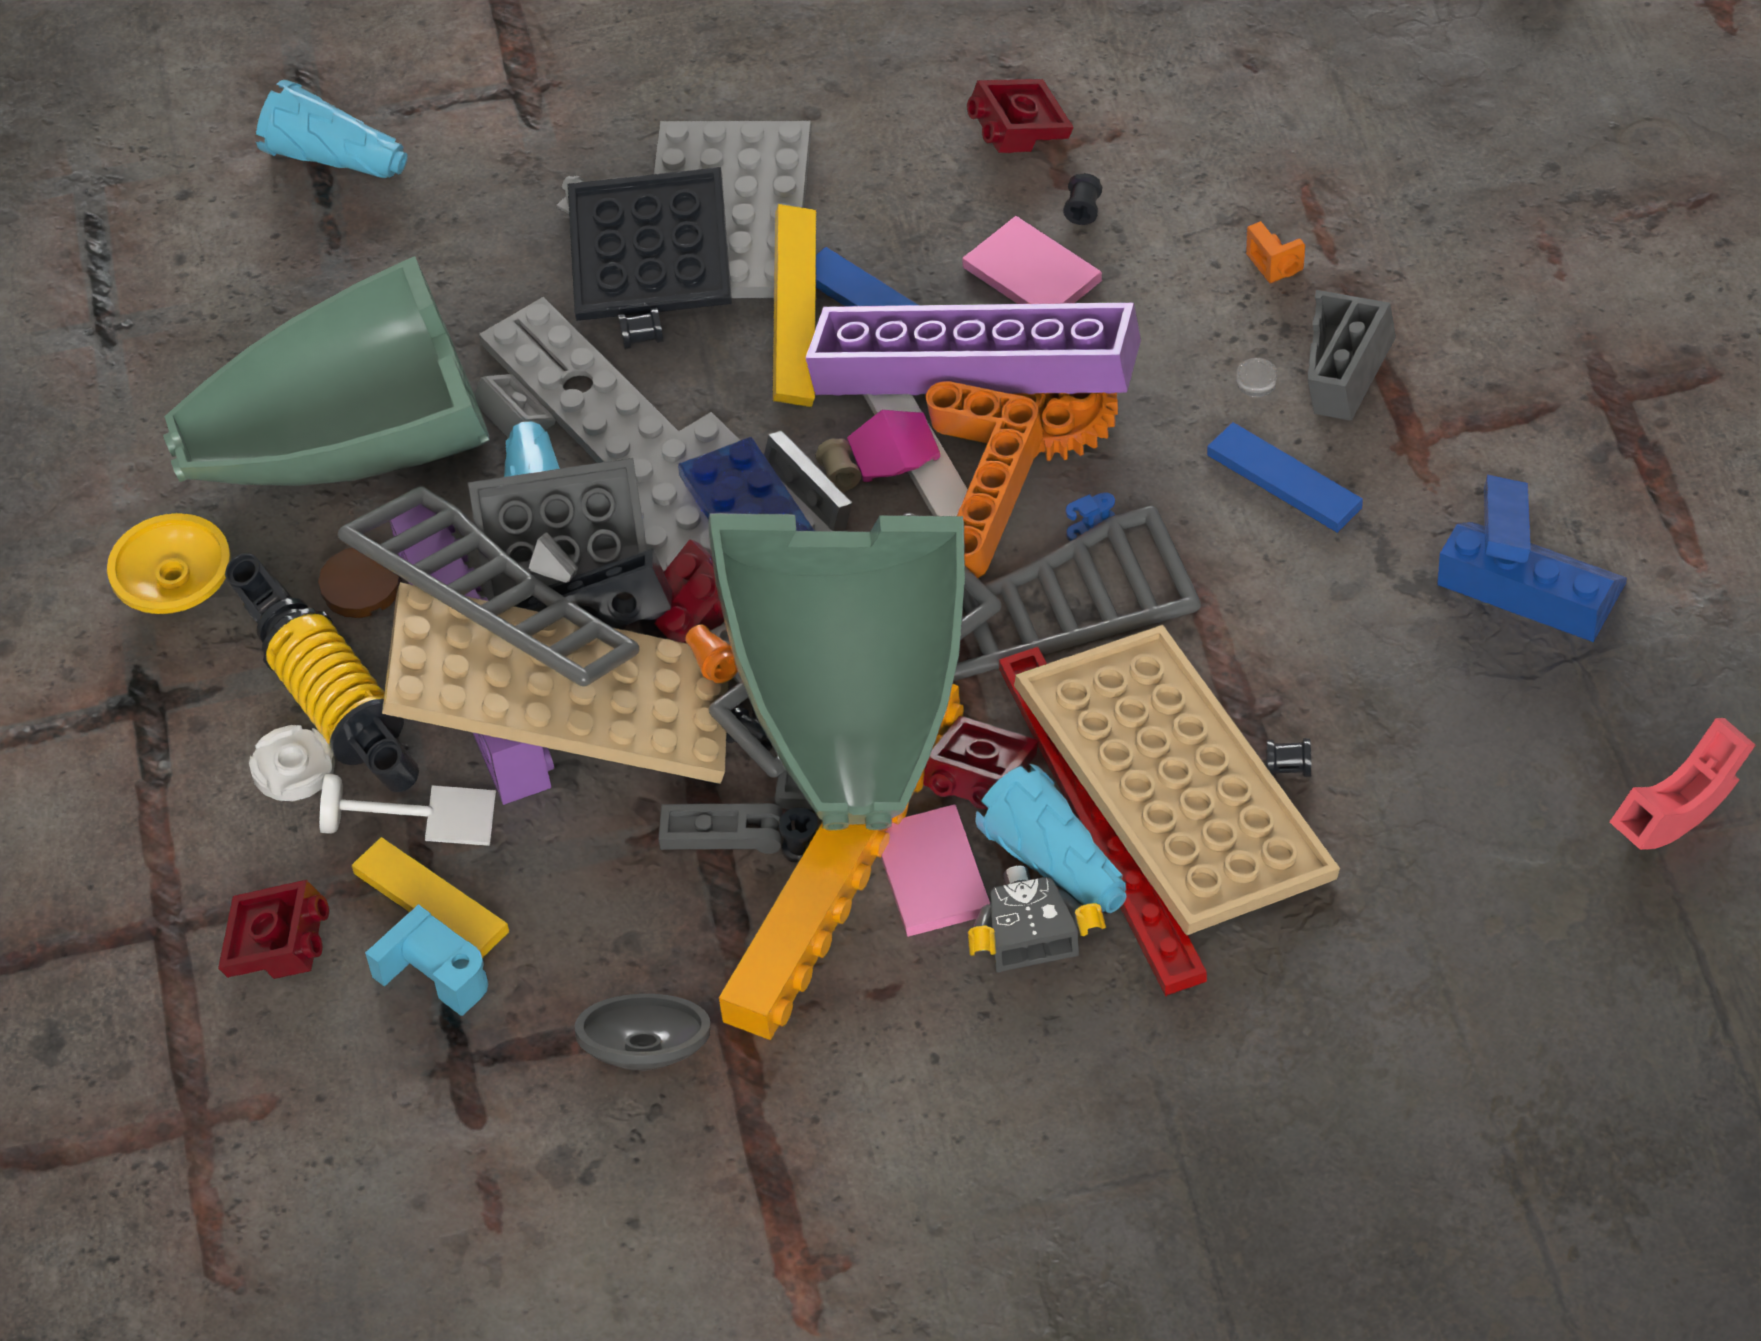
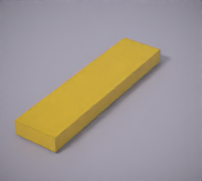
(413, 884)

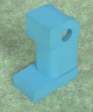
(435, 952)

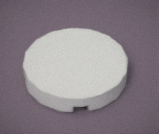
(291, 763)

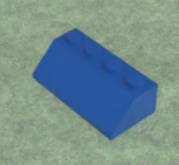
(1544, 589)

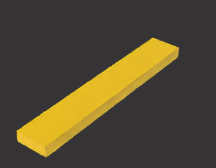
(794, 303)

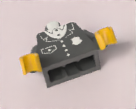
(1031, 922)

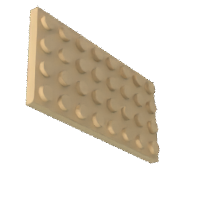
(473, 681)
(1176, 779)

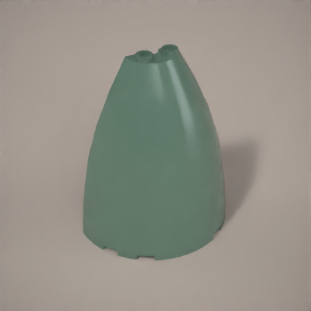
(334, 394)
(845, 649)

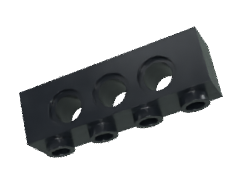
(598, 589)

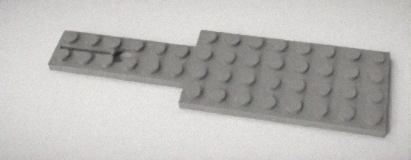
(614, 422)

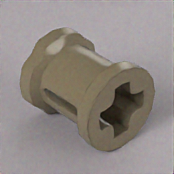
(836, 460)

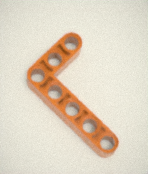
(1012, 435)

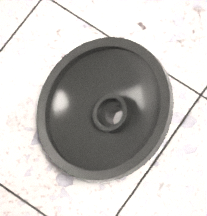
(642, 1030)

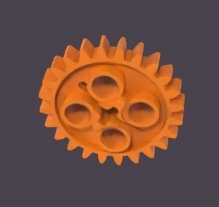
(1073, 420)

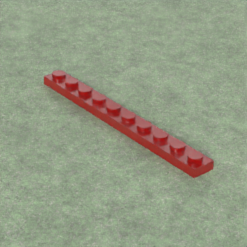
(1153, 925)

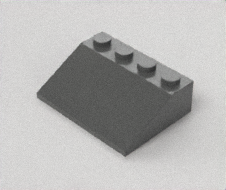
(584, 508)

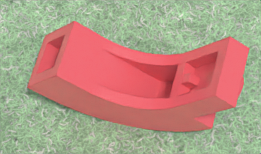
(1683, 800)

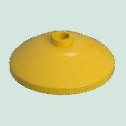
(168, 563)

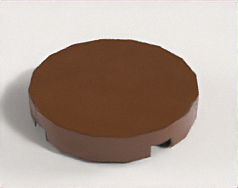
(356, 584)

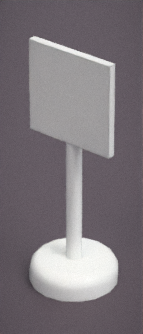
(452, 815)

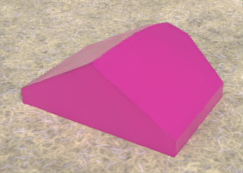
(892, 444)

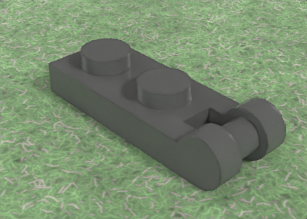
(720, 826)

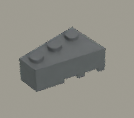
(1346, 351)

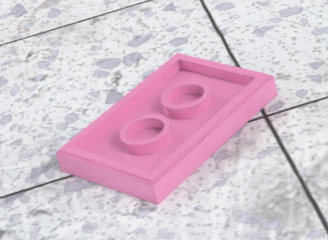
(1031, 266)
(933, 871)

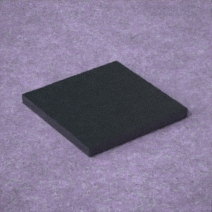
(649, 243)

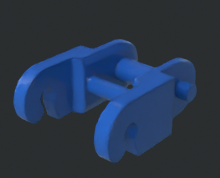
(1093, 509)

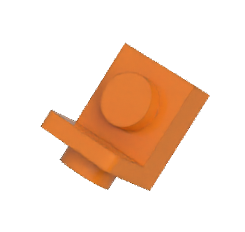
(1270, 256)

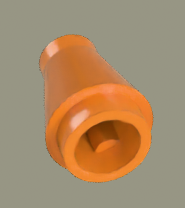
(711, 654)

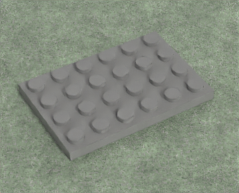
(760, 169)

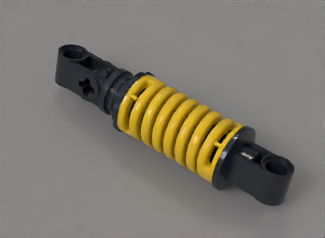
(323, 676)

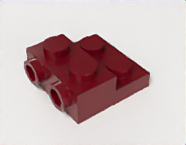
(1017, 113)
(693, 593)
(974, 759)
(274, 931)

